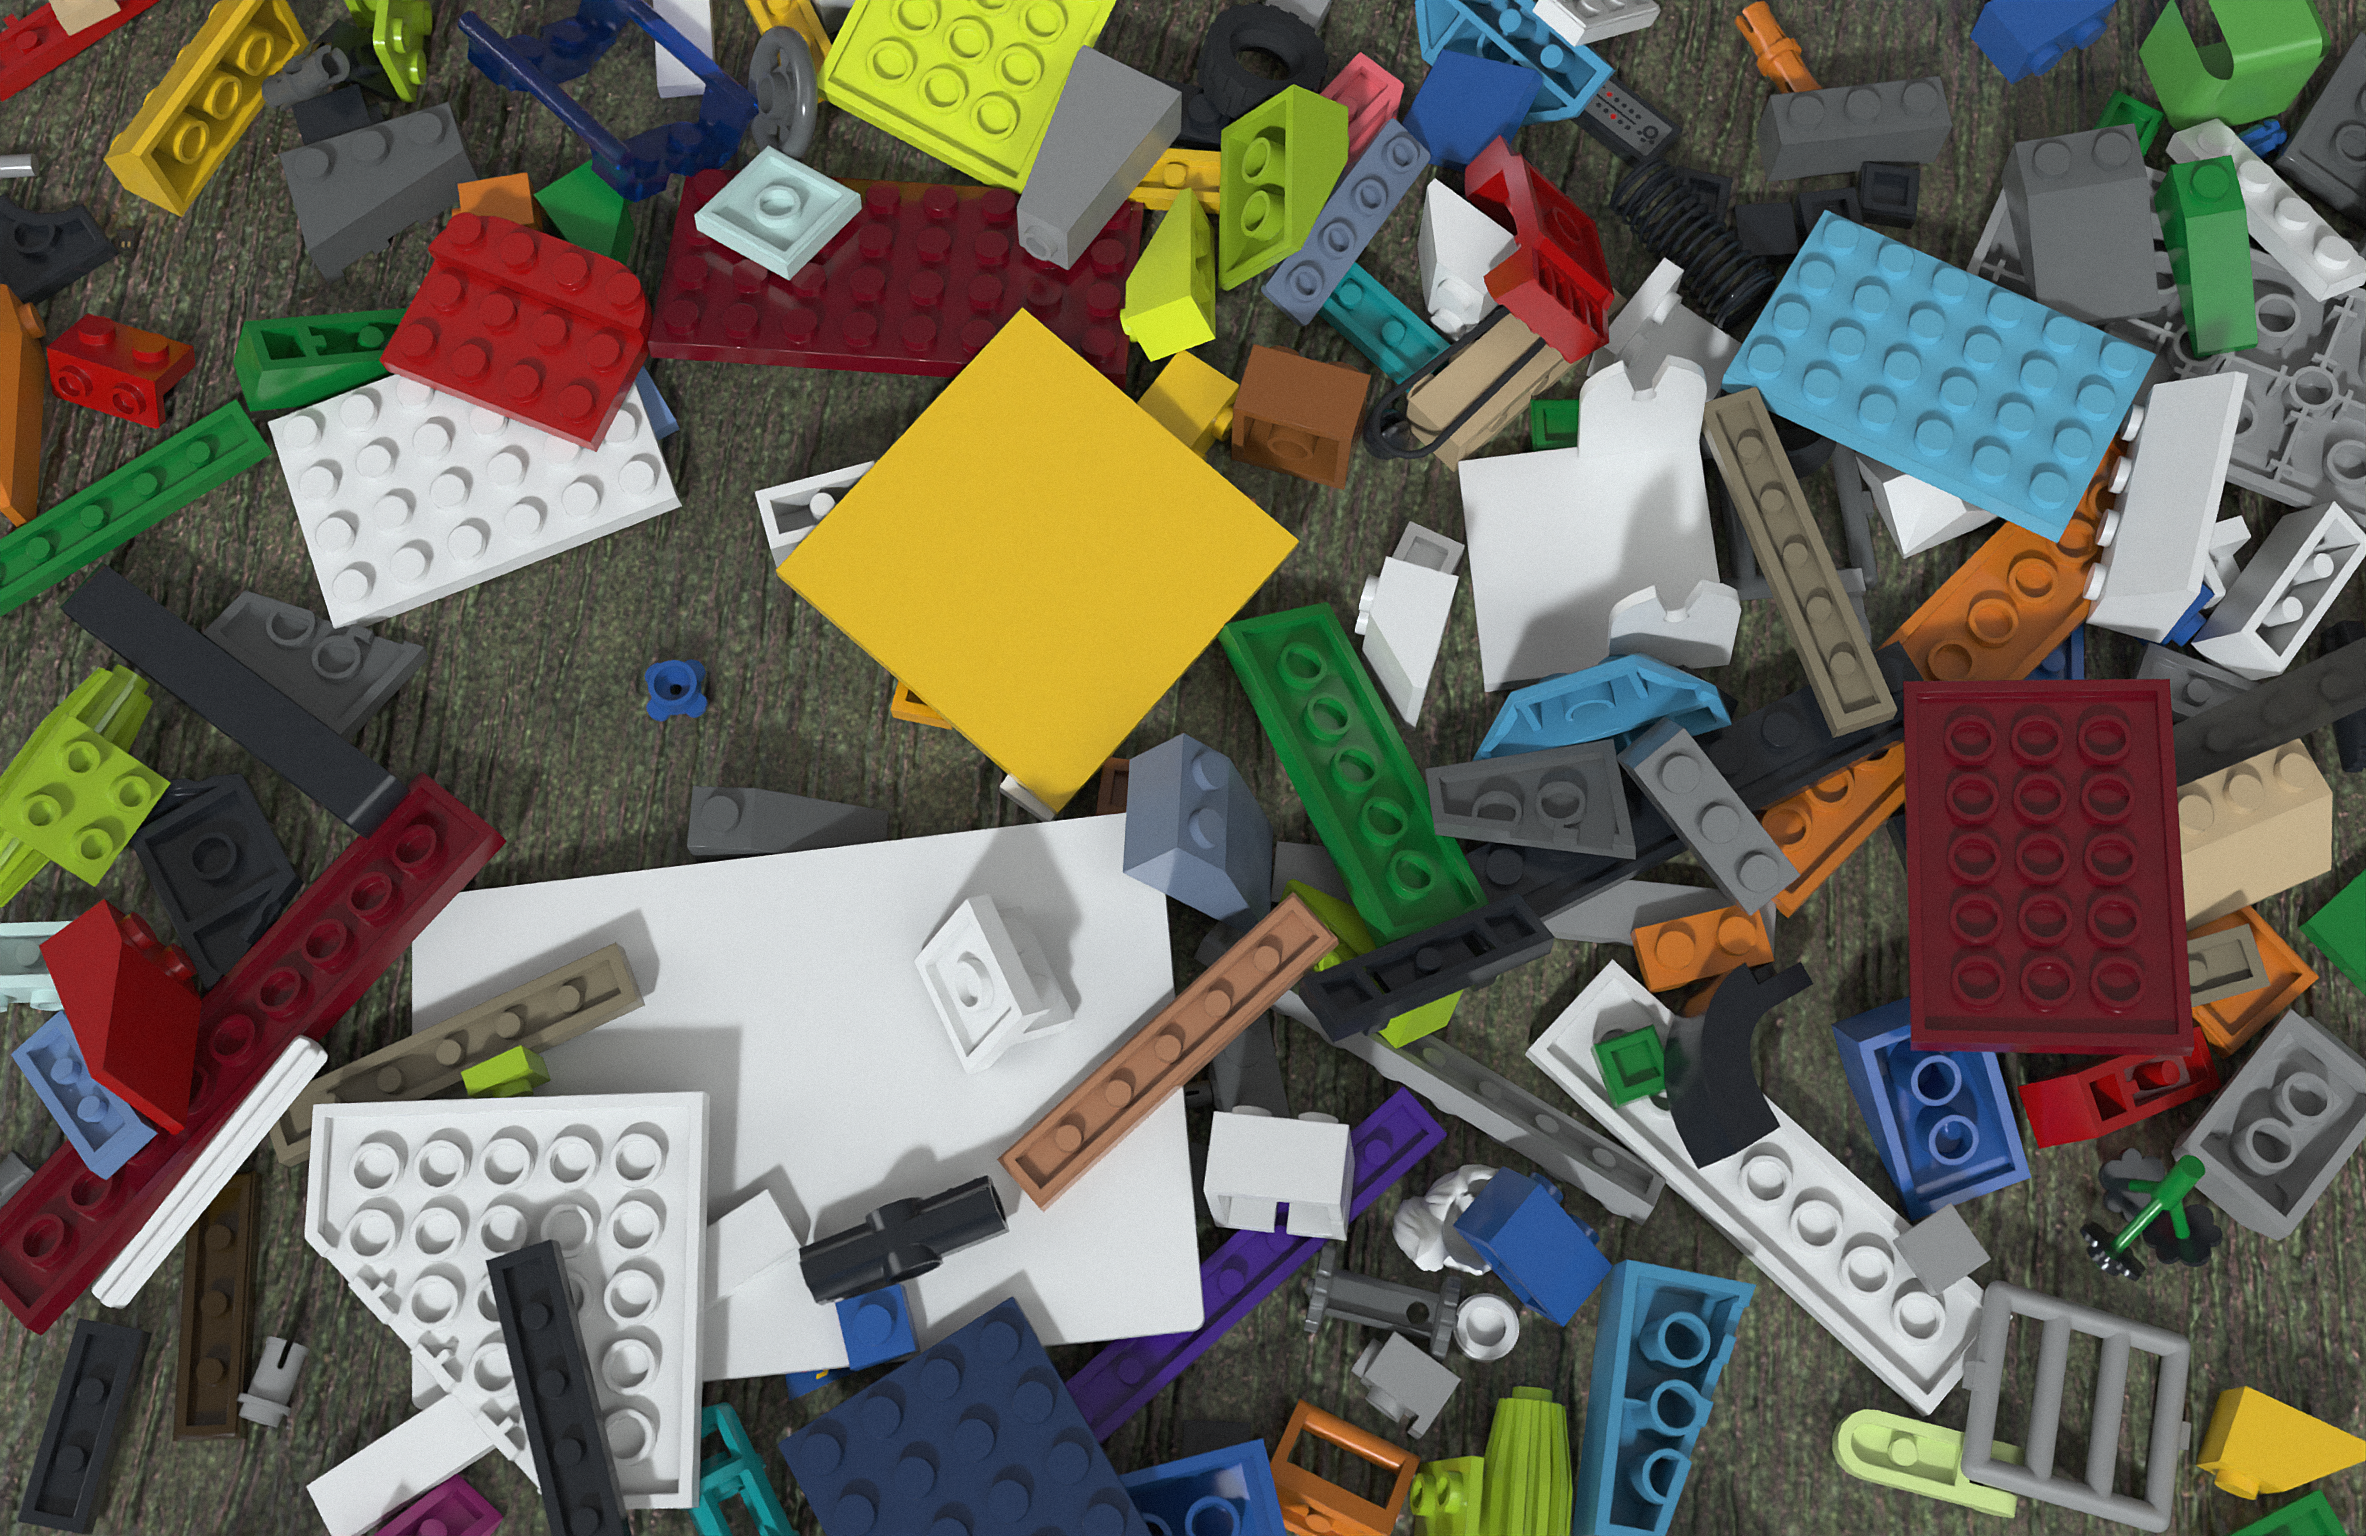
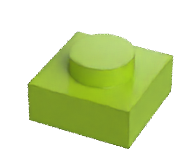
(507, 1075)

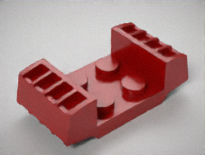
(1559, 271)

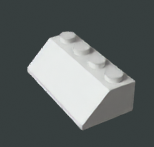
(2164, 505)

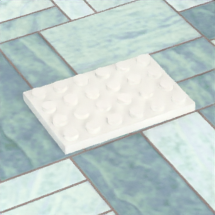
(434, 494)

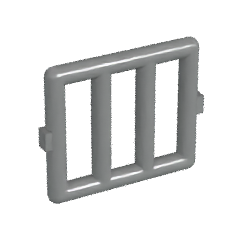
(2035, 1478)

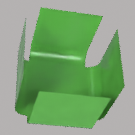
(2248, 77)

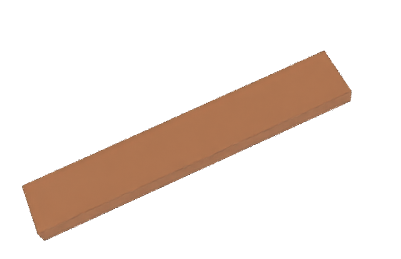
(1168, 1051)

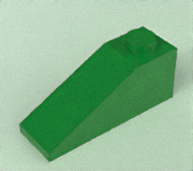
(2209, 253)
(312, 356)

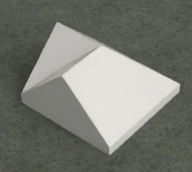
(1917, 511)

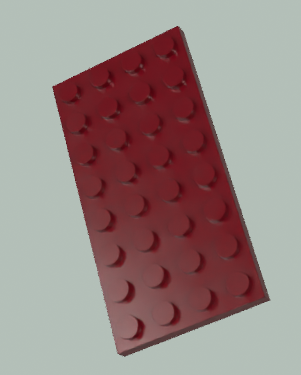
(897, 291)

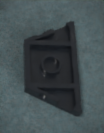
(216, 868)

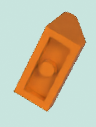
(1322, 1508)

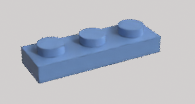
(92, 1117)

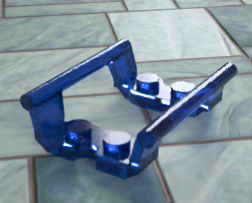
(569, 49)

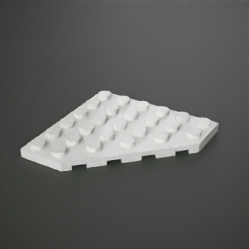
(433, 1188)

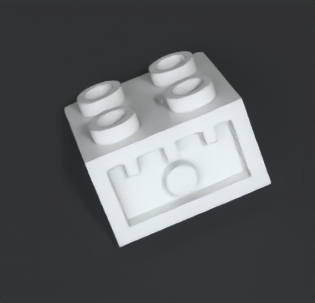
(1659, 326)

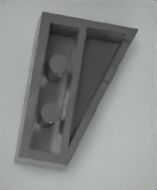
(375, 183)

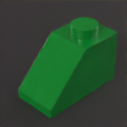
(588, 213)

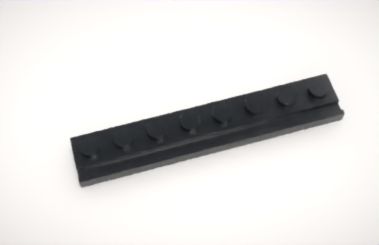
(1760, 756)

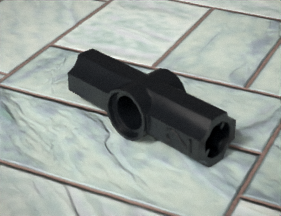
(903, 1240)

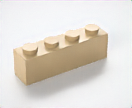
(1472, 370)

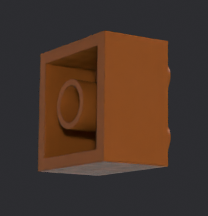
(1299, 415)

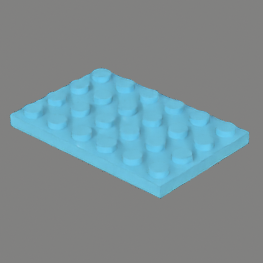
(1940, 374)

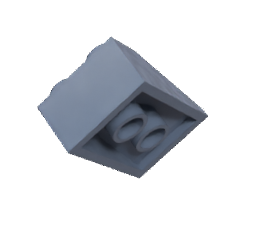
(1198, 832)

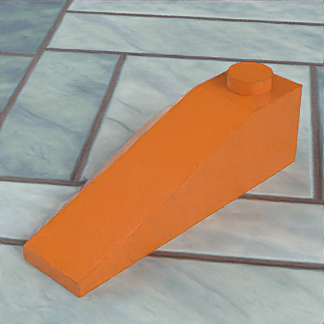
(20, 406)

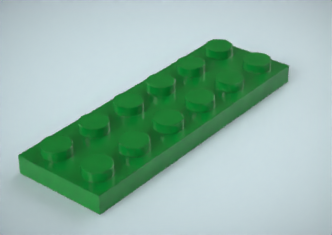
(1351, 771)

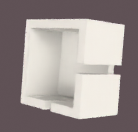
(1275, 1160)

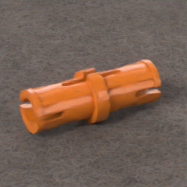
(1775, 51)

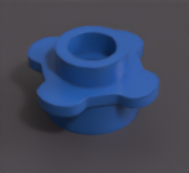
(671, 673)

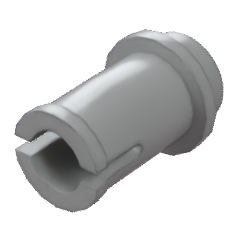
(272, 1386)

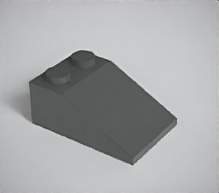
(2084, 224)

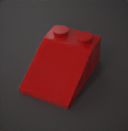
(129, 1009)

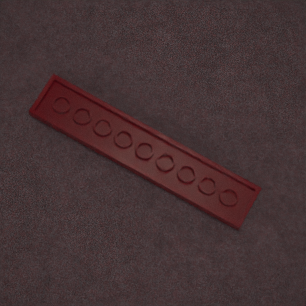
(289, 984)

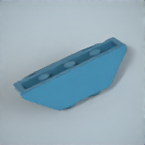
(1516, 36)
(1601, 703)

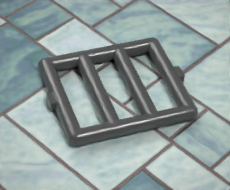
(1855, 511)

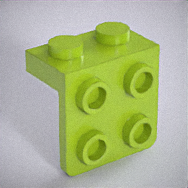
(397, 39)

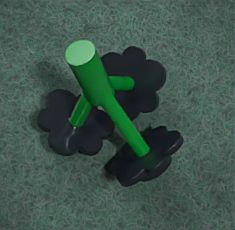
(2140, 1192)

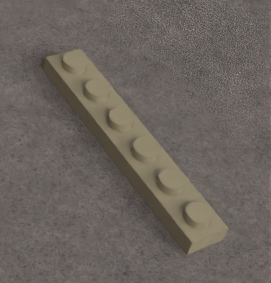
(1796, 563)
(432, 1060)

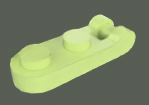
(1918, 1459)

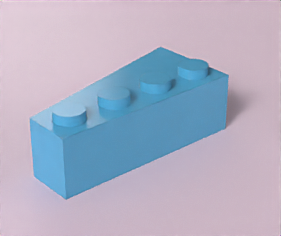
(1651, 1392)

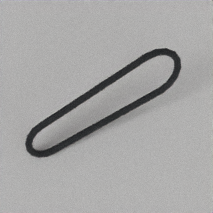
(1470, 411)

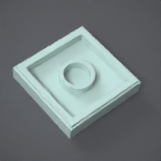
(778, 212)

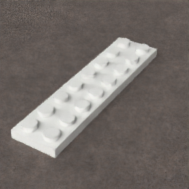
(1781, 1207)

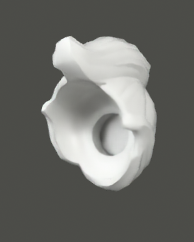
(1425, 1223)

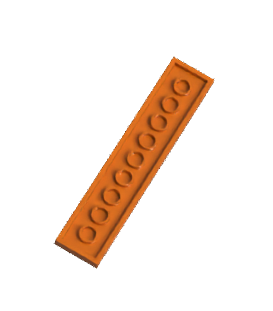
(1983, 624)

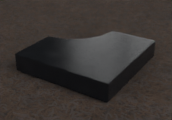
(48, 249)

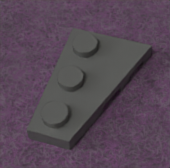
(2330, 139)
(326, 671)

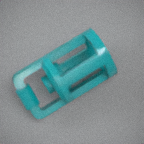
(726, 1476)

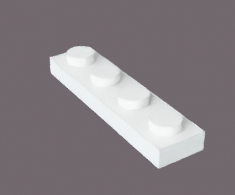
(2277, 215)

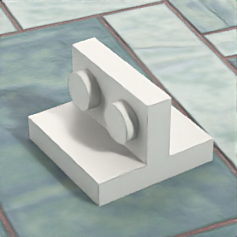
(991, 982)

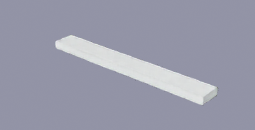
(447, 1440)

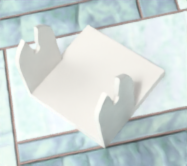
(1600, 539)

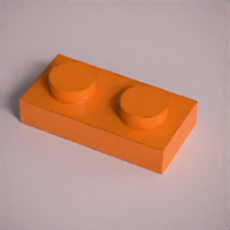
(1700, 947)

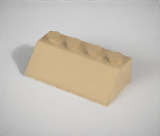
(2253, 832)

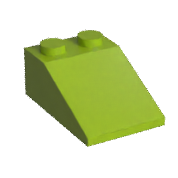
(1276, 179)

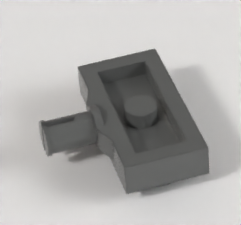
(1242, 1075)

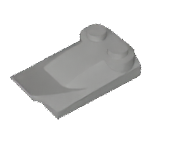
(2280, 1126)

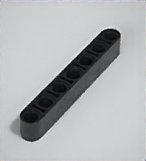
(235, 701)

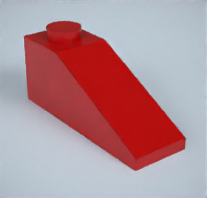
(2114, 1092)

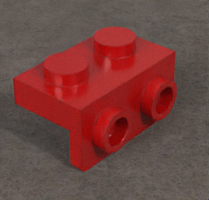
(117, 368)

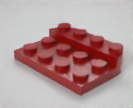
(525, 328)

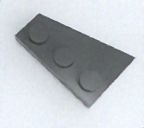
(1537, 799)

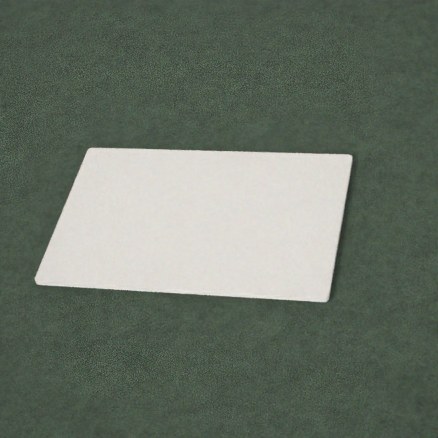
(836, 1082)

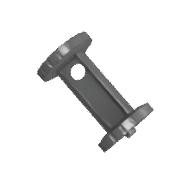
(1381, 1303)

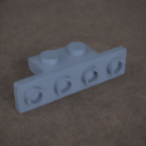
(1347, 222)

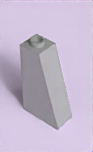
(1094, 154)

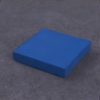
(1468, 106)

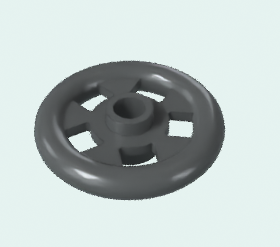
(784, 93)

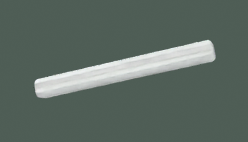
(210, 1171)

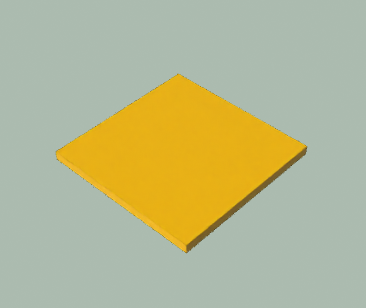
(1038, 560)

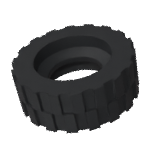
(1262, 31)

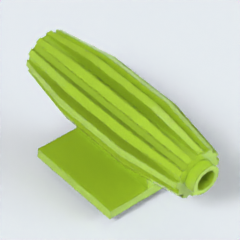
(74, 785)
(1514, 1489)

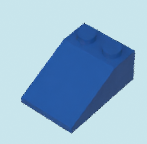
(1932, 1114)
(1210, 1494)

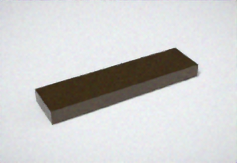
(218, 1314)

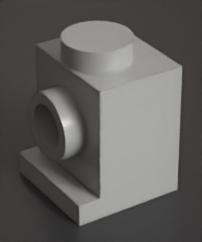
(1404, 1382)

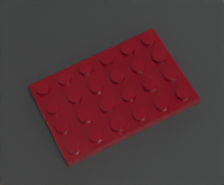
(2044, 868)

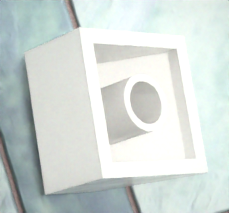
(1454, 254)
(1403, 628)

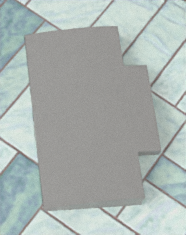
(2306, 379)

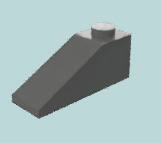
(762, 822)

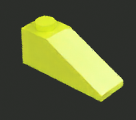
(1174, 283)

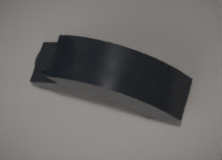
(1709, 1061)

